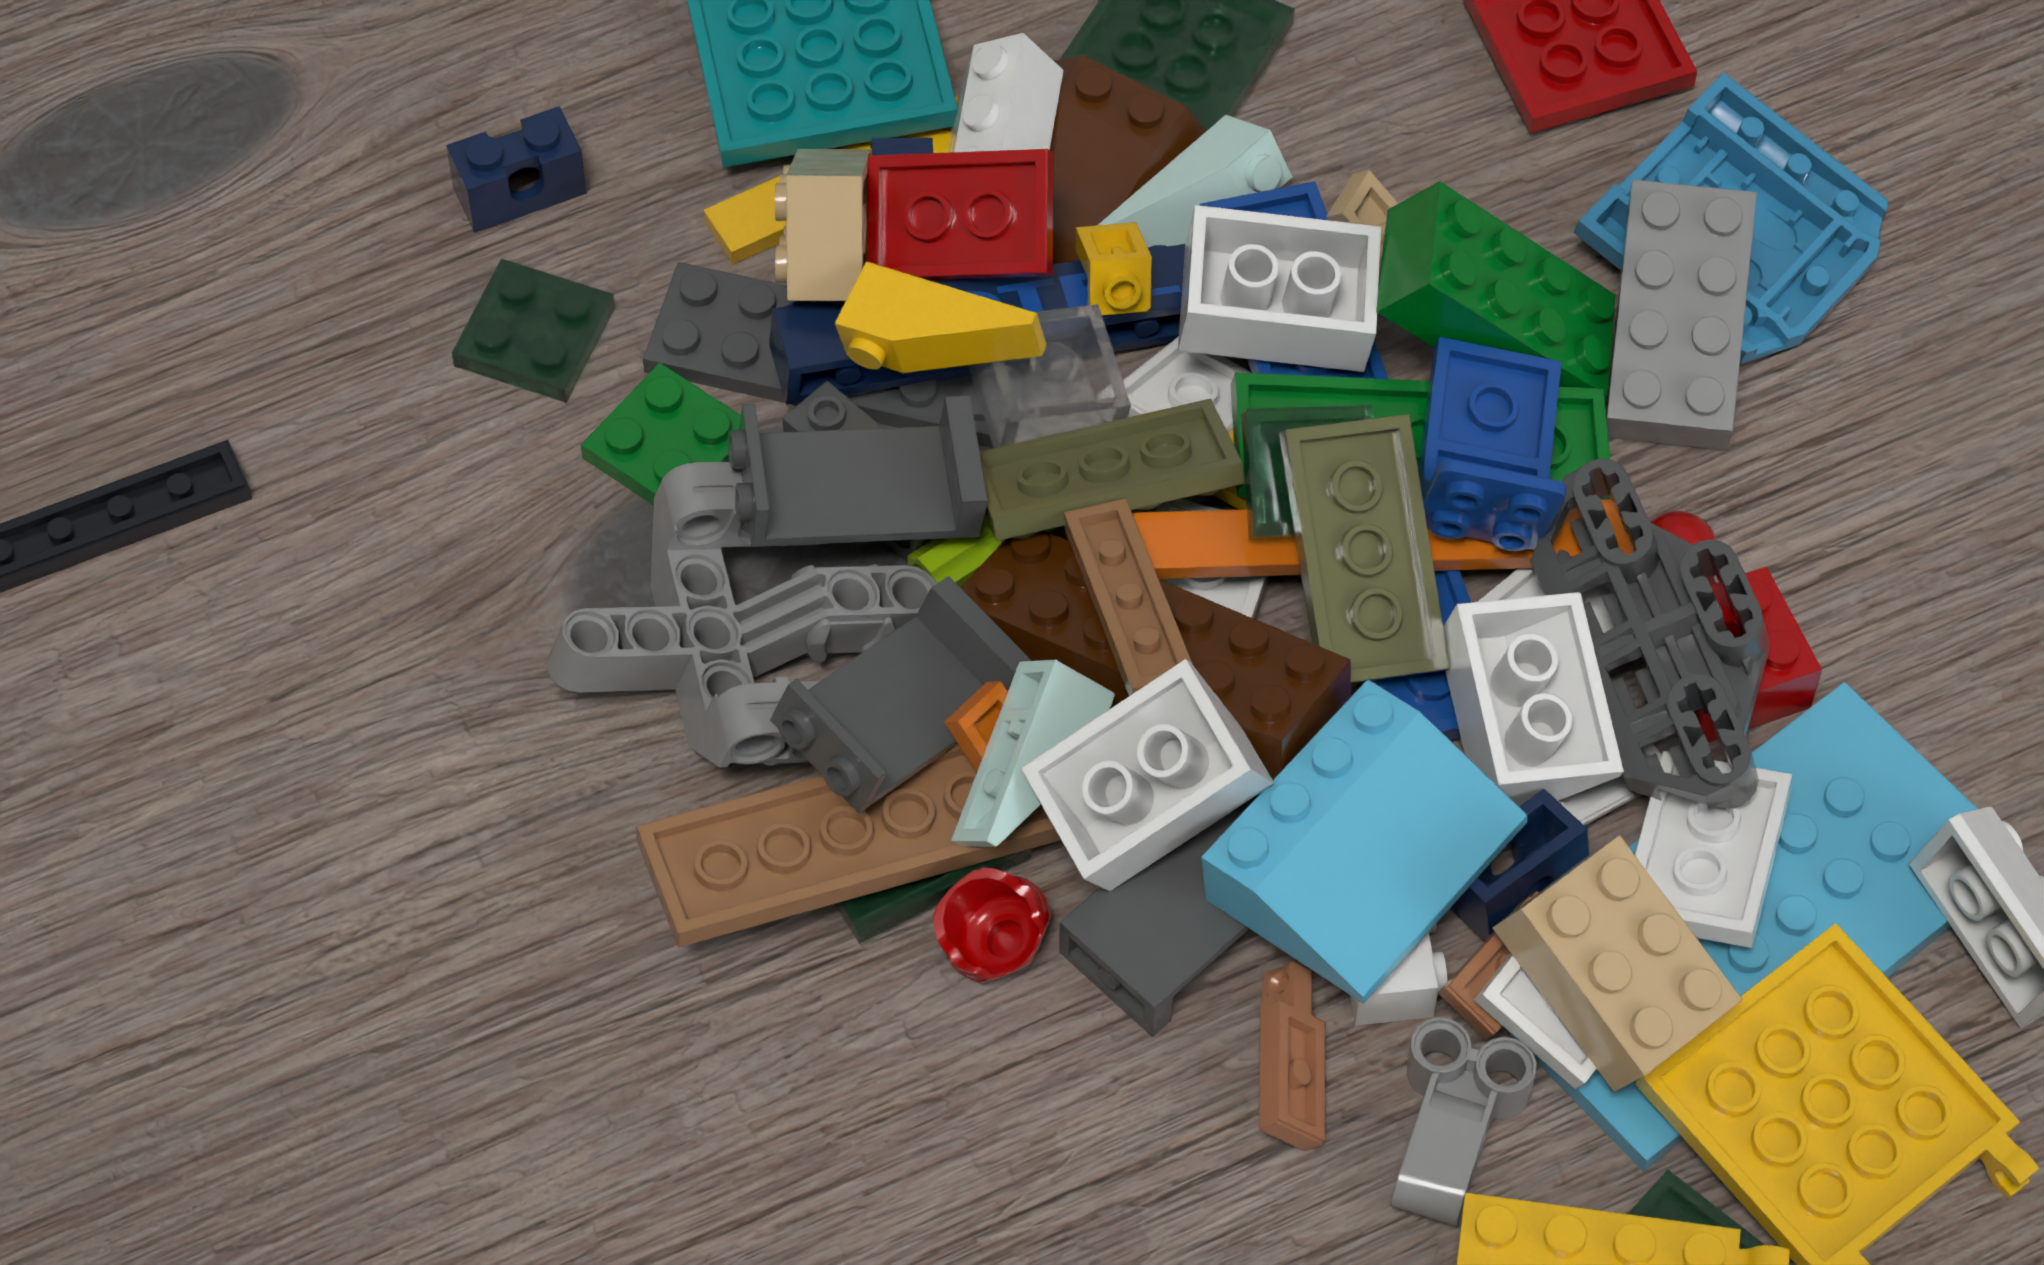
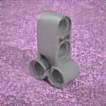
(1456, 1114)

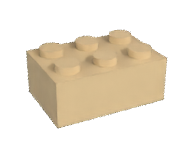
(826, 223)
(1617, 964)

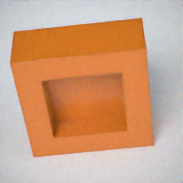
(976, 719)

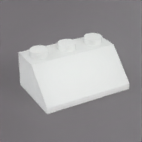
(1006, 97)
(1531, 695)
(1146, 776)
(1992, 903)

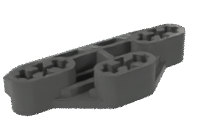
(1672, 621)

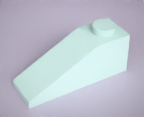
(1221, 164)
(1039, 712)

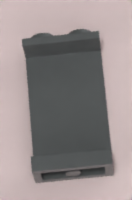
(860, 481)
(888, 706)
(1152, 931)

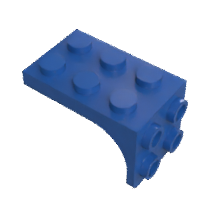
(1490, 445)

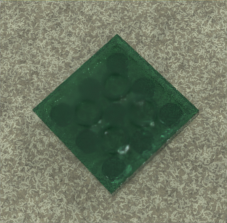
(1187, 49)

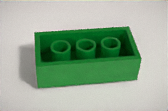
(1483, 283)

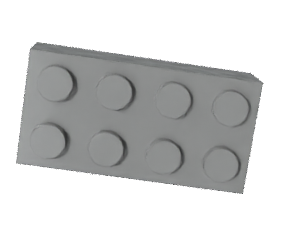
(1680, 314)

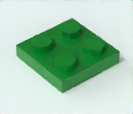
(658, 429)

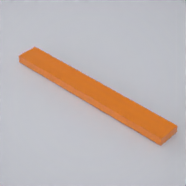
(1219, 546)

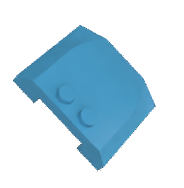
(1811, 219)

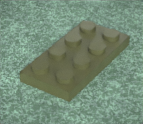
(1133, 458)
(1365, 546)

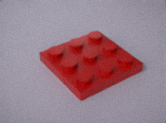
(1581, 55)

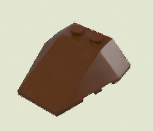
(1108, 145)

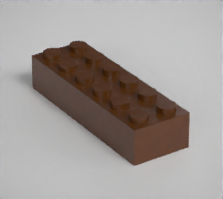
(1264, 677)

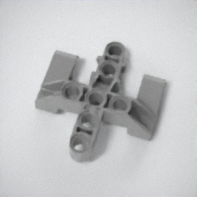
(714, 648)

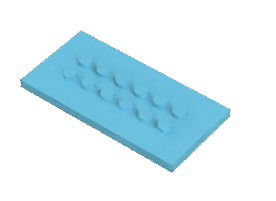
(1843, 857)

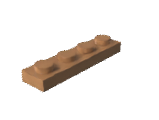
(1125, 592)

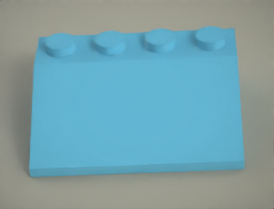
(1361, 842)

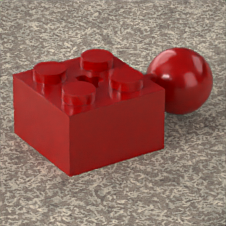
(1791, 666)

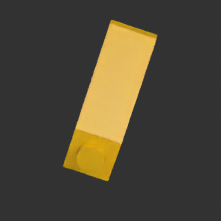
(928, 325)

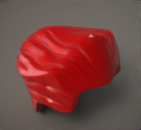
(991, 924)

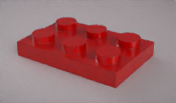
(962, 214)

